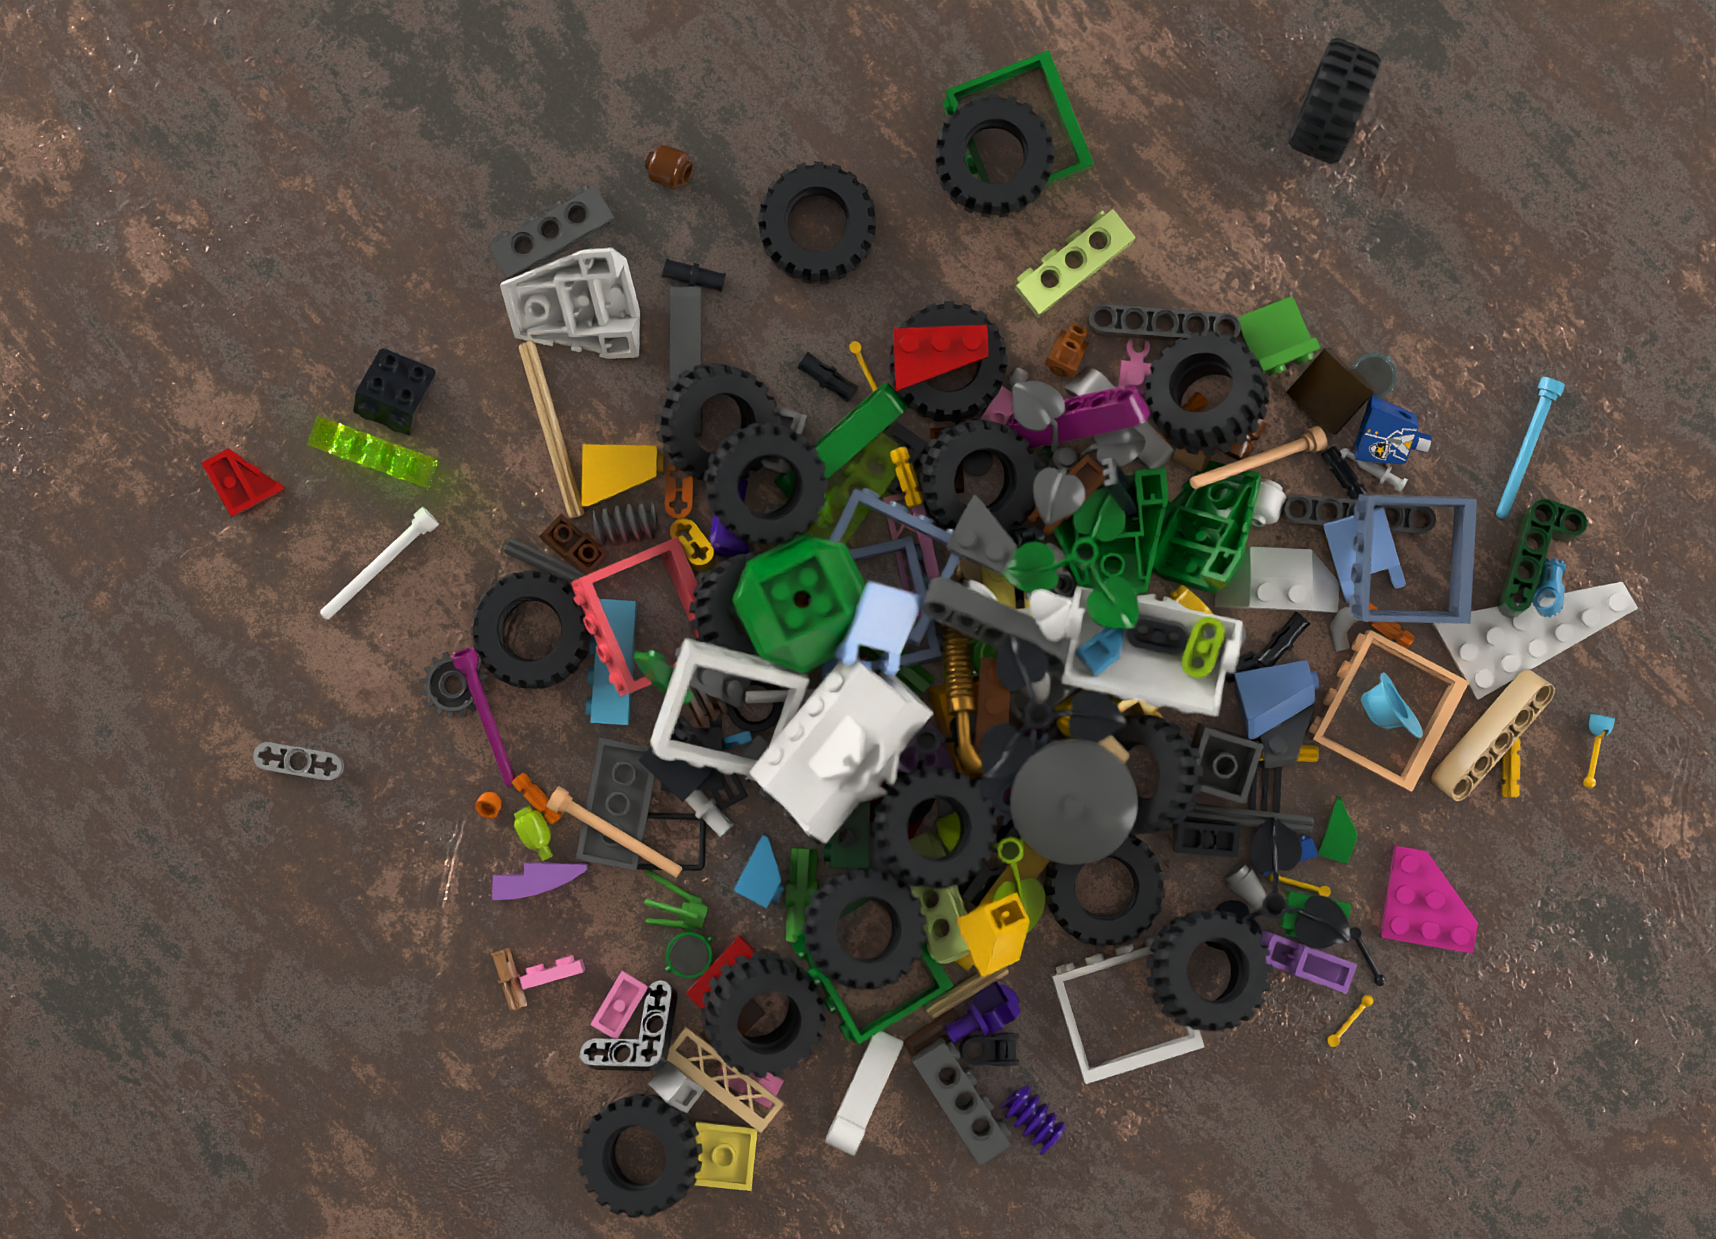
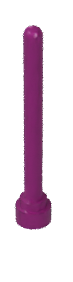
(466, 662)

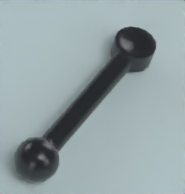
(1355, 933)

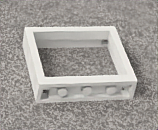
(731, 662)
(1129, 1061)

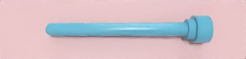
(1549, 391)

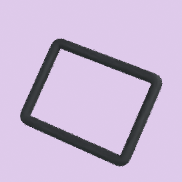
(702, 839)

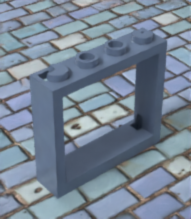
(898, 513)
(1461, 560)
(921, 585)

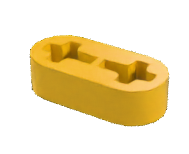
(697, 541)

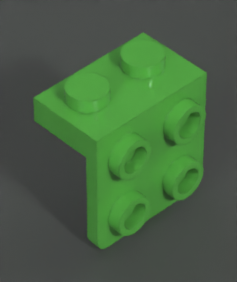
(1278, 336)

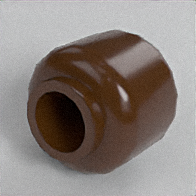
(669, 167)

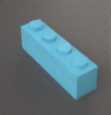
(606, 704)

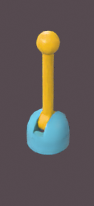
(1600, 727)

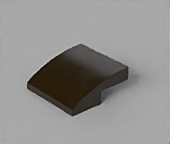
(1330, 391)

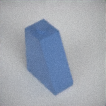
(1274, 695)

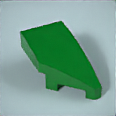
(1339, 834)

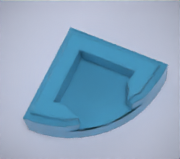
(737, 740)

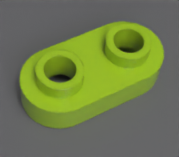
(1201, 647)

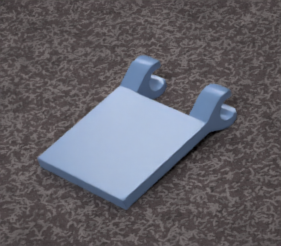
(1384, 554)
(881, 623)

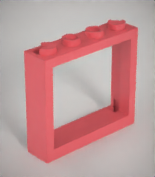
(598, 624)

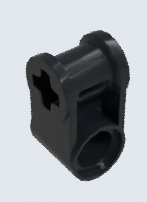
(993, 1049)

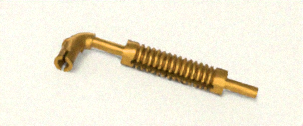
(960, 692)

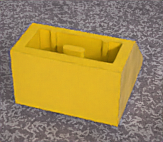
(995, 933)

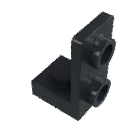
(911, 441)

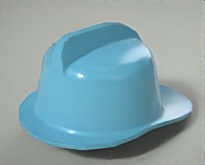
(1388, 709)

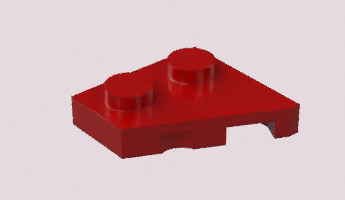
(238, 482)

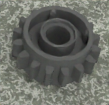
(439, 694)

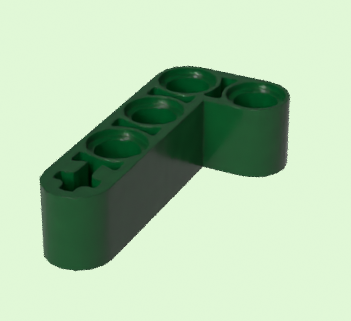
(1534, 559)

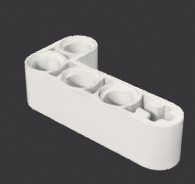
(863, 1092)

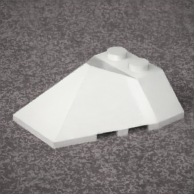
(577, 303)

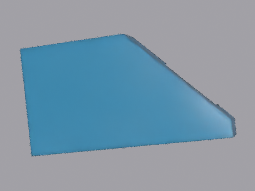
(1101, 650)

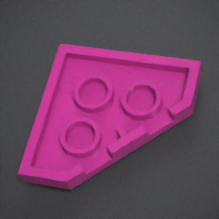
(1424, 905)

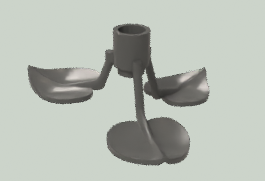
(1055, 491)

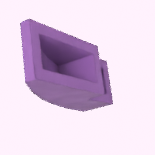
(537, 878)
(1308, 962)

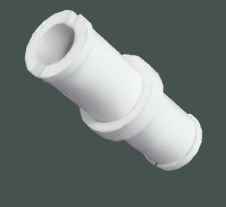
(706, 809)

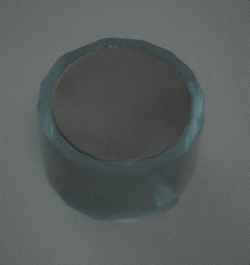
(1378, 372)

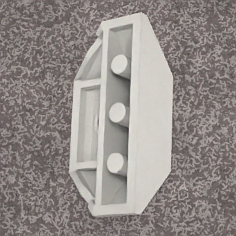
(1281, 581)

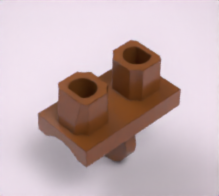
(1068, 351)

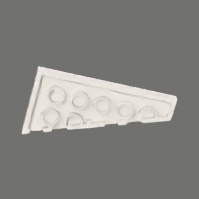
(1498, 647)

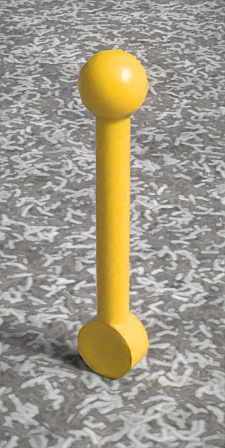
(855, 348)
(1322, 890)
(1333, 1039)

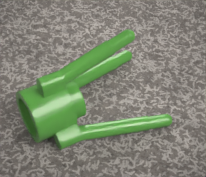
(690, 913)

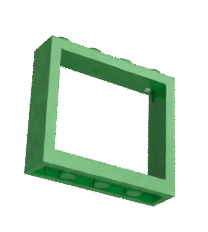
(1059, 99)
(833, 1002)

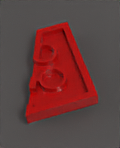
(936, 350)

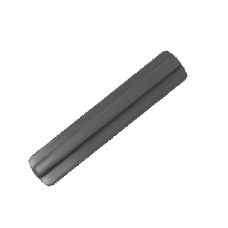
(542, 560)

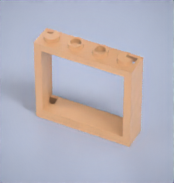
(1433, 731)

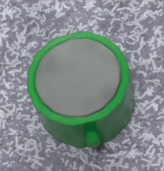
(689, 954)

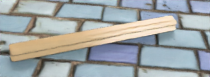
(551, 429)

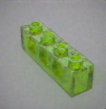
(372, 452)
(858, 475)

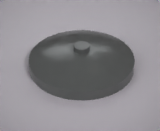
(1074, 801)

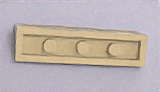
(719, 1090)

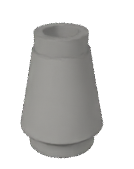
(1246, 885)

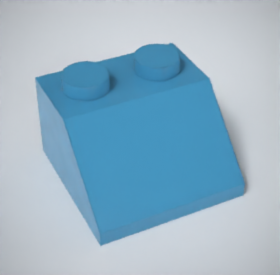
(762, 875)

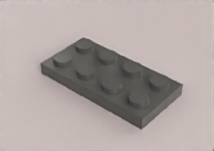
(621, 796)

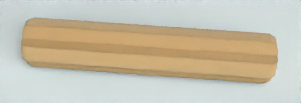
(962, 992)

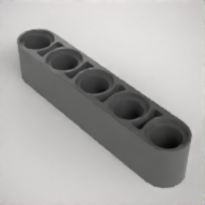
(1148, 319)
(686, 336)
(1343, 508)
(988, 619)

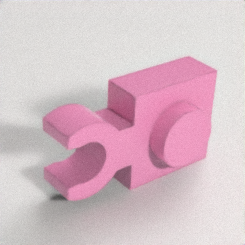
(1135, 371)

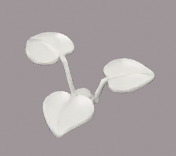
(1052, 616)

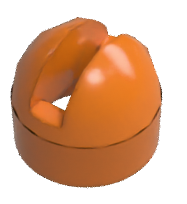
(488, 805)

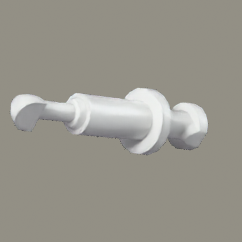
(1377, 471)

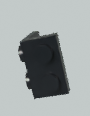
(393, 391)

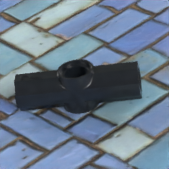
(979, 884)

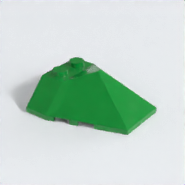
(1207, 531)
(1135, 549)

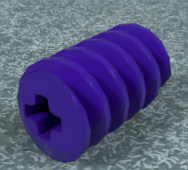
(1033, 1117)

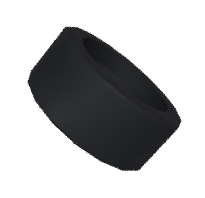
(764, 724)

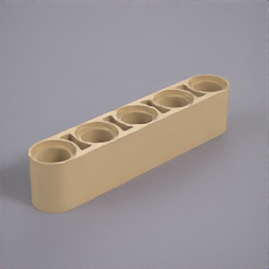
(1492, 735)

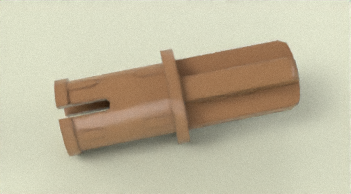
(509, 979)

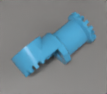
(1550, 587)

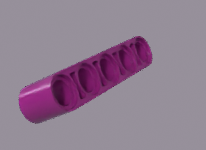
(1091, 415)

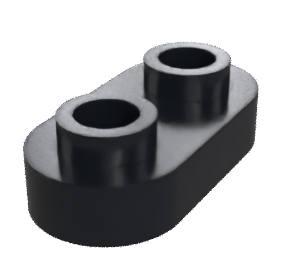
(1157, 637)

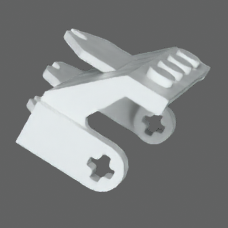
(1152, 674)
(841, 747)

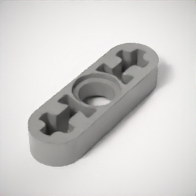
(274, 765)

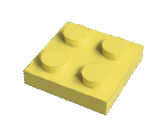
(726, 1155)

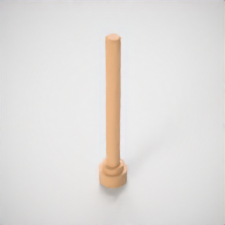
(1312, 440)
(563, 802)

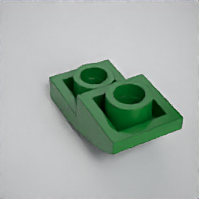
(658, 672)

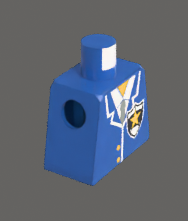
(1388, 434)

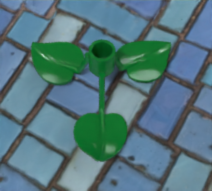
(1034, 566)

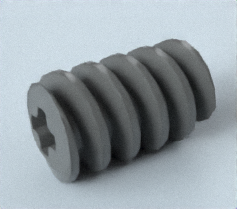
(625, 524)

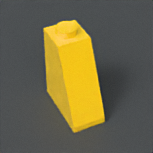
(617, 470)

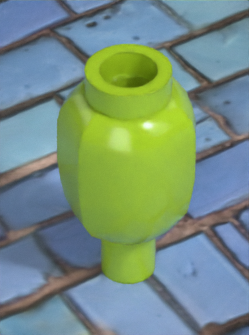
(533, 831)

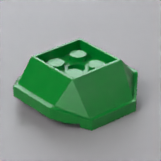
(767, 595)

